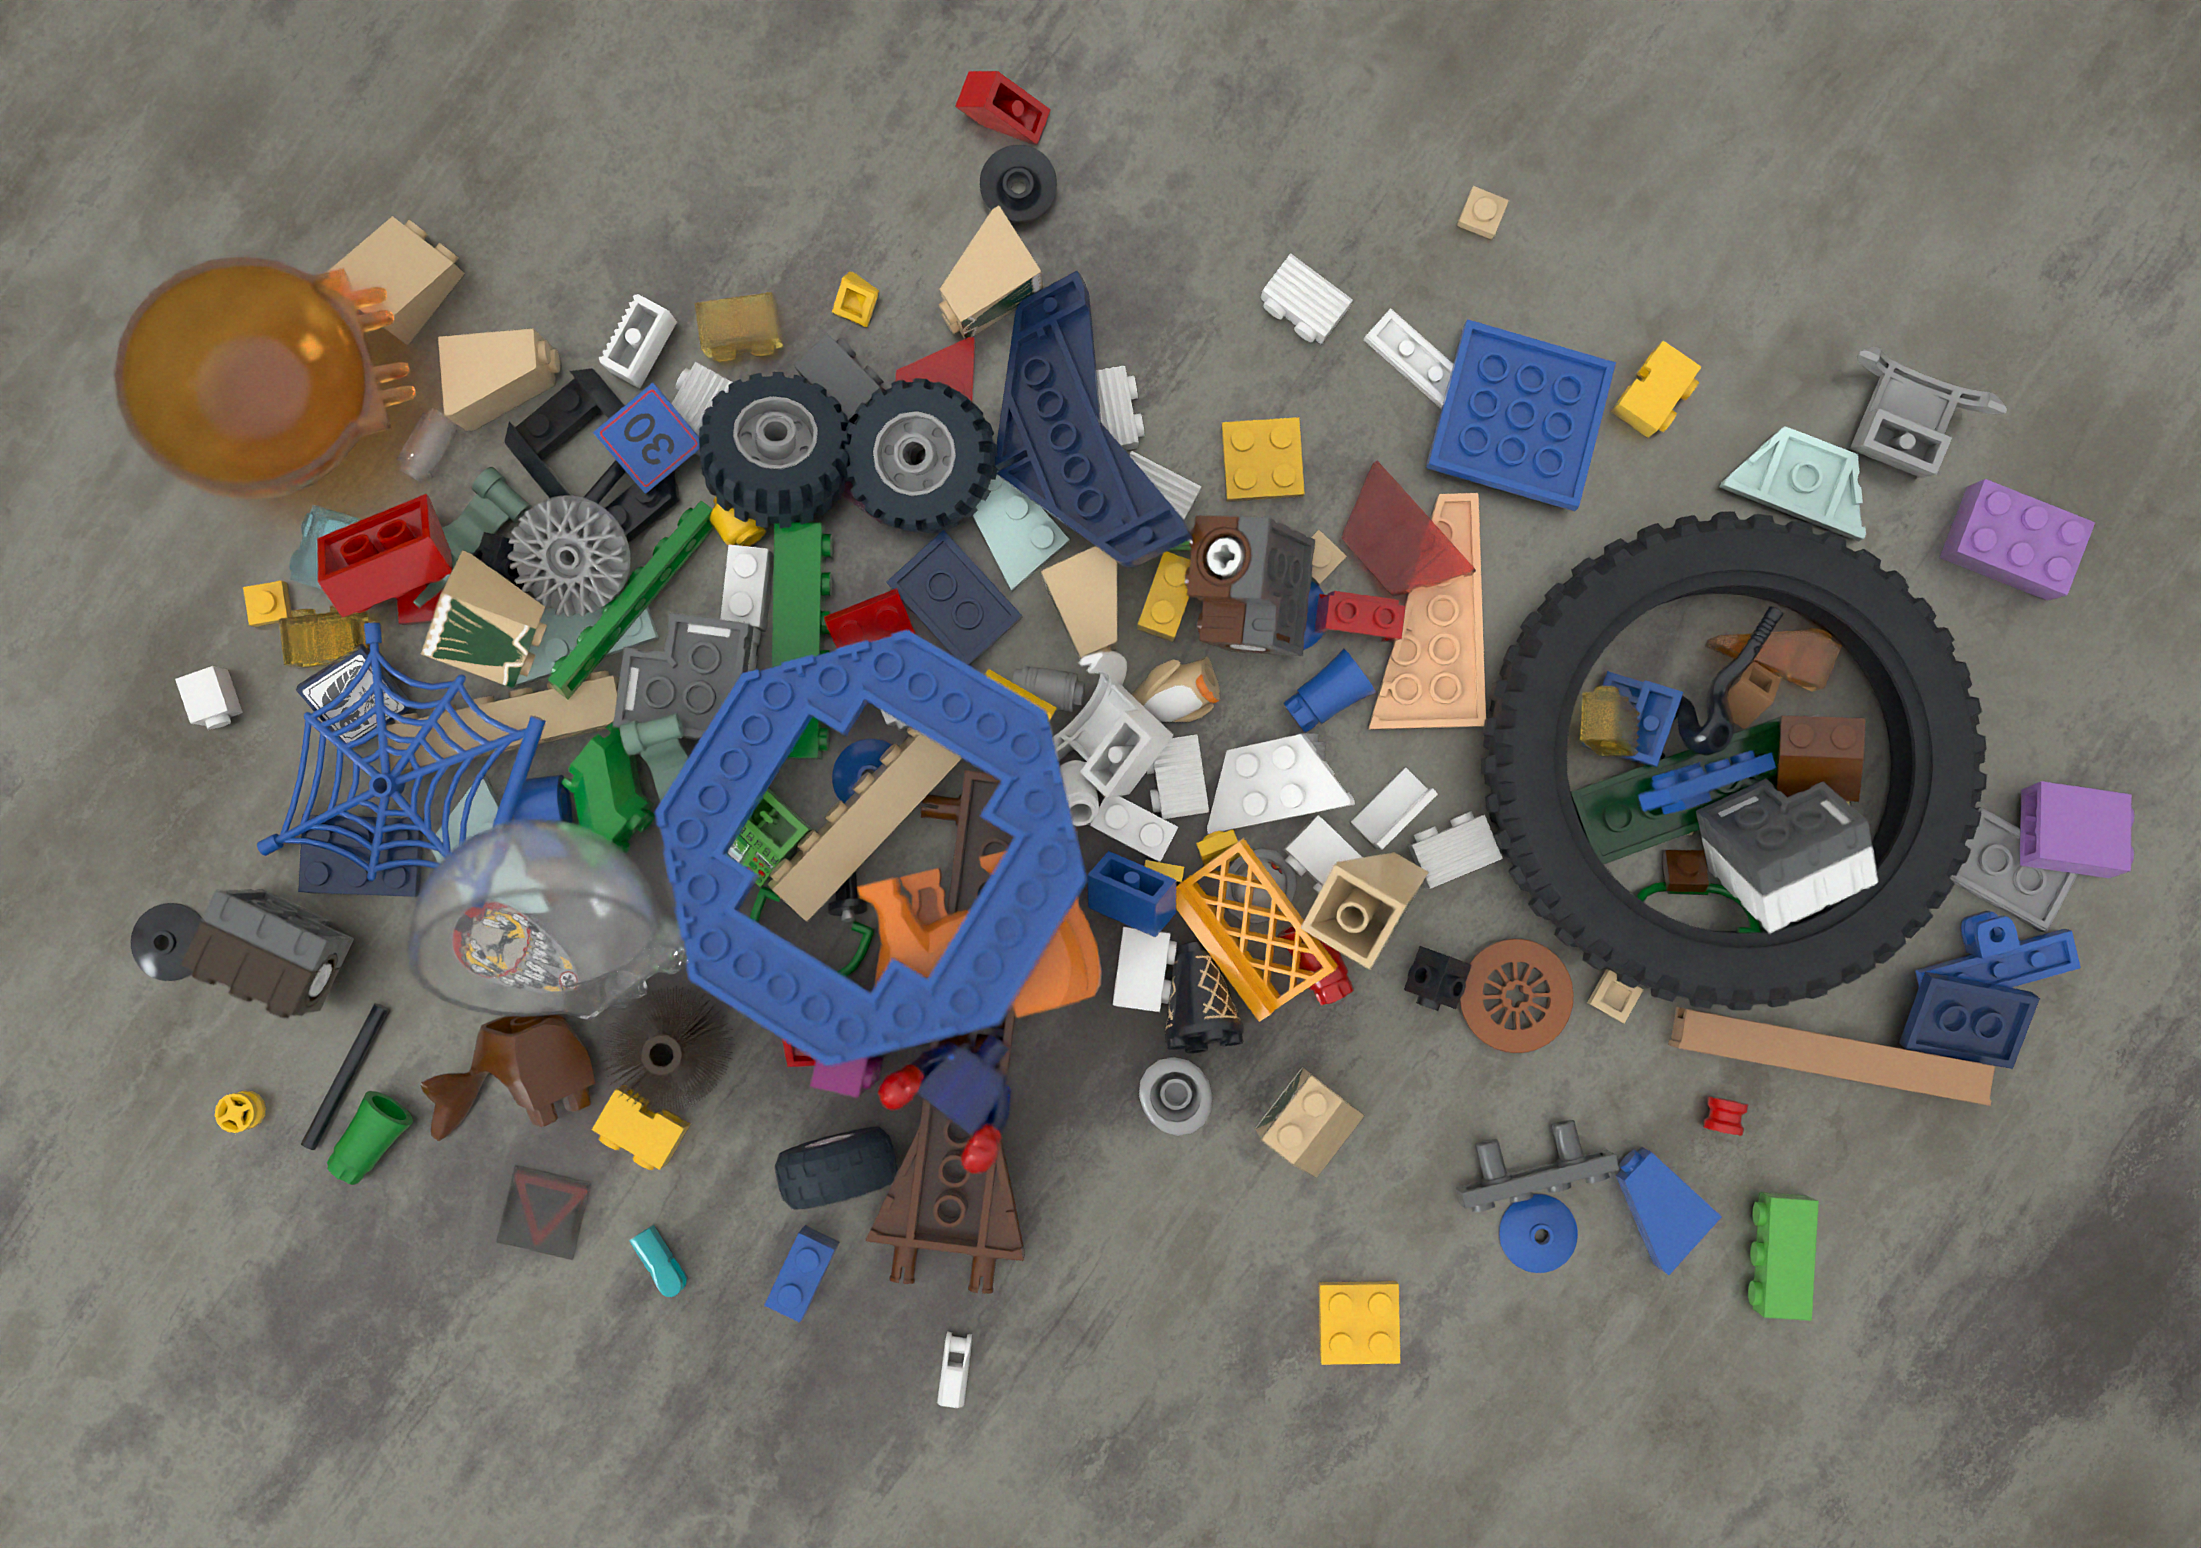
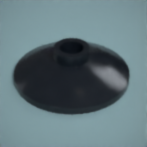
(1017, 165)
(175, 922)

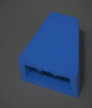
(1664, 1209)

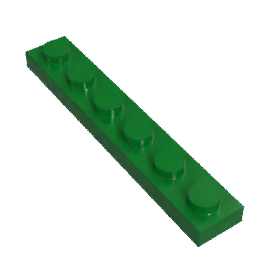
(623, 611)

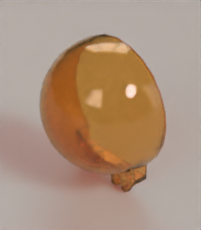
(254, 376)

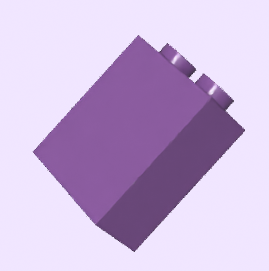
(2076, 830)

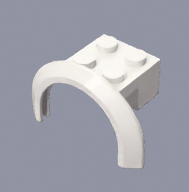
(1113, 731)

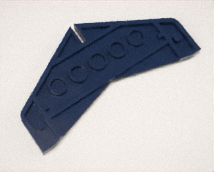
(1055, 439)

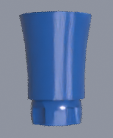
(1329, 692)

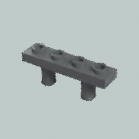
(1555, 1176)

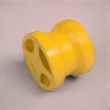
(230, 1113)

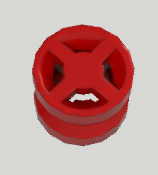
(1725, 1116)

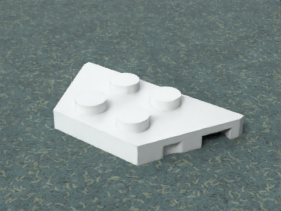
(1274, 784)

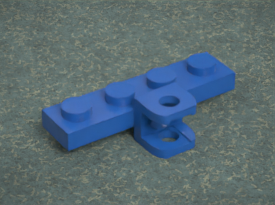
(1691, 786)
(2004, 960)

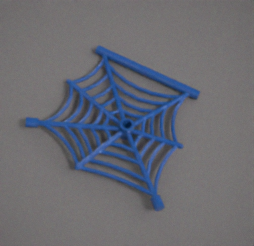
(396, 782)

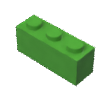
(1784, 1256)

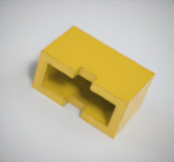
(1665, 379)
(1166, 598)
(647, 1135)

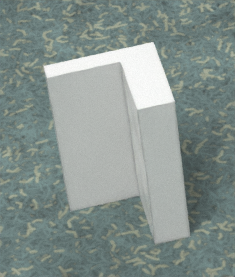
(1392, 809)

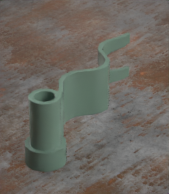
(484, 513)
(658, 746)

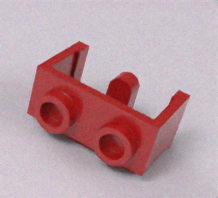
(1360, 615)

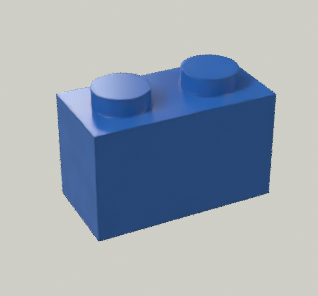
(1132, 894)
(801, 1273)

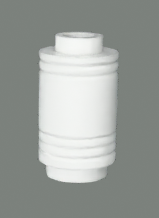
(1080, 793)

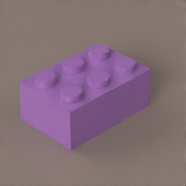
(2017, 540)

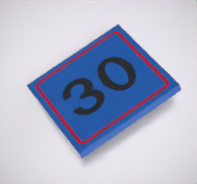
(648, 438)

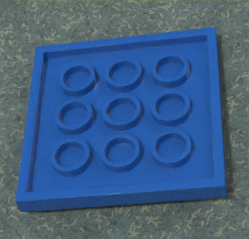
(1521, 415)

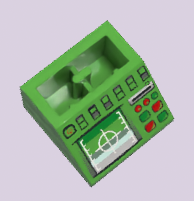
(768, 836)

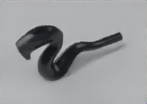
(1719, 726)

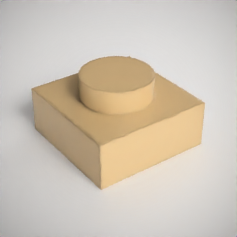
(1482, 212)
(1325, 557)
(1614, 997)

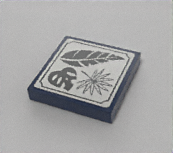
(334, 679)

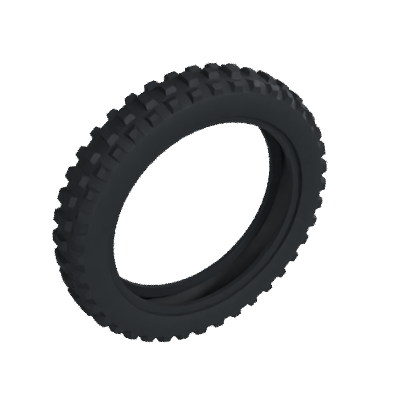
(1928, 730)

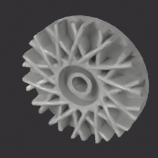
(550, 570)

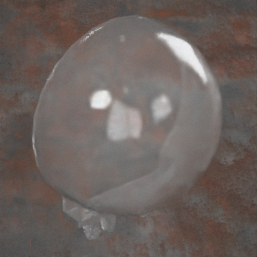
(540, 924)

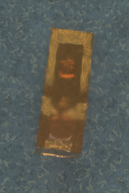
(1794, 656)

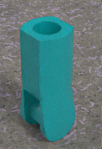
(659, 1262)

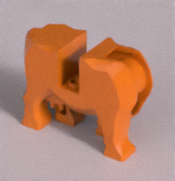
(923, 932)

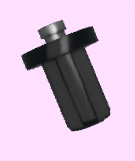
(847, 901)

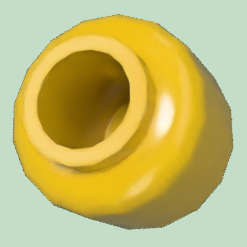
(734, 530)

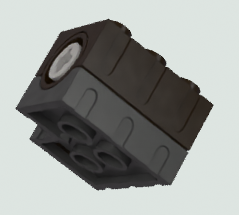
(267, 951)

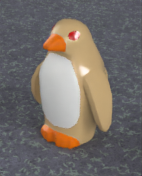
(1179, 691)

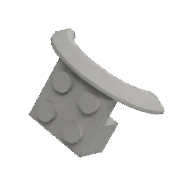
(1910, 415)

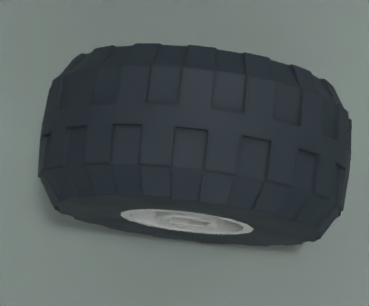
(836, 1168)

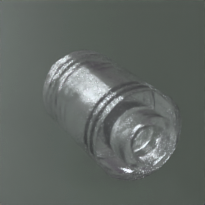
(427, 445)

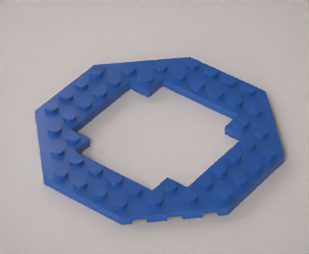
(1003, 929)

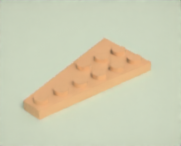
(1439, 663)

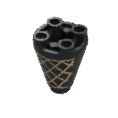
(1200, 1004)

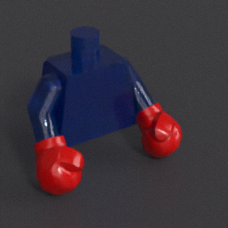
(964, 1088)

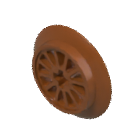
(1553, 1016)

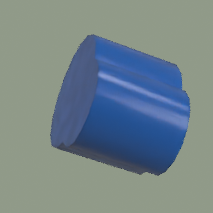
(544, 800)

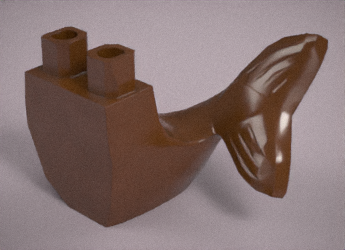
(532, 1057)

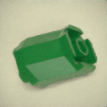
(609, 790)

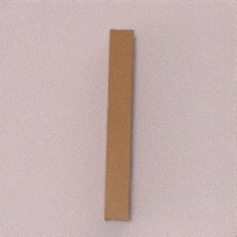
(1832, 1056)

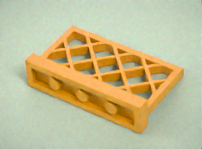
(1223, 941)

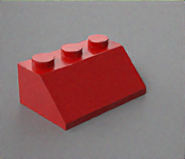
(383, 556)

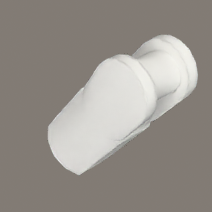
(954, 1374)

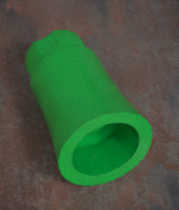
(368, 1137)

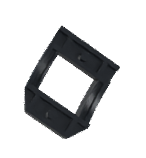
(557, 422)

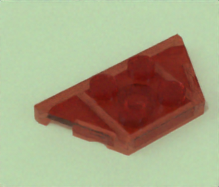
(1399, 539)

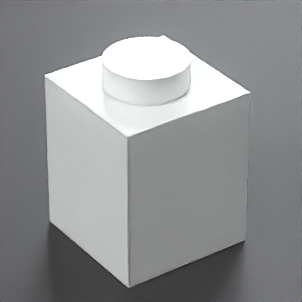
(209, 697)

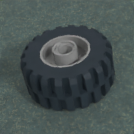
(774, 449)
(885, 451)

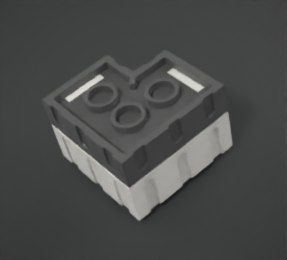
(690, 676)
(1787, 852)

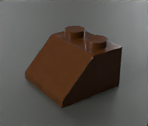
(1821, 751)

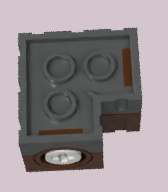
(1250, 583)

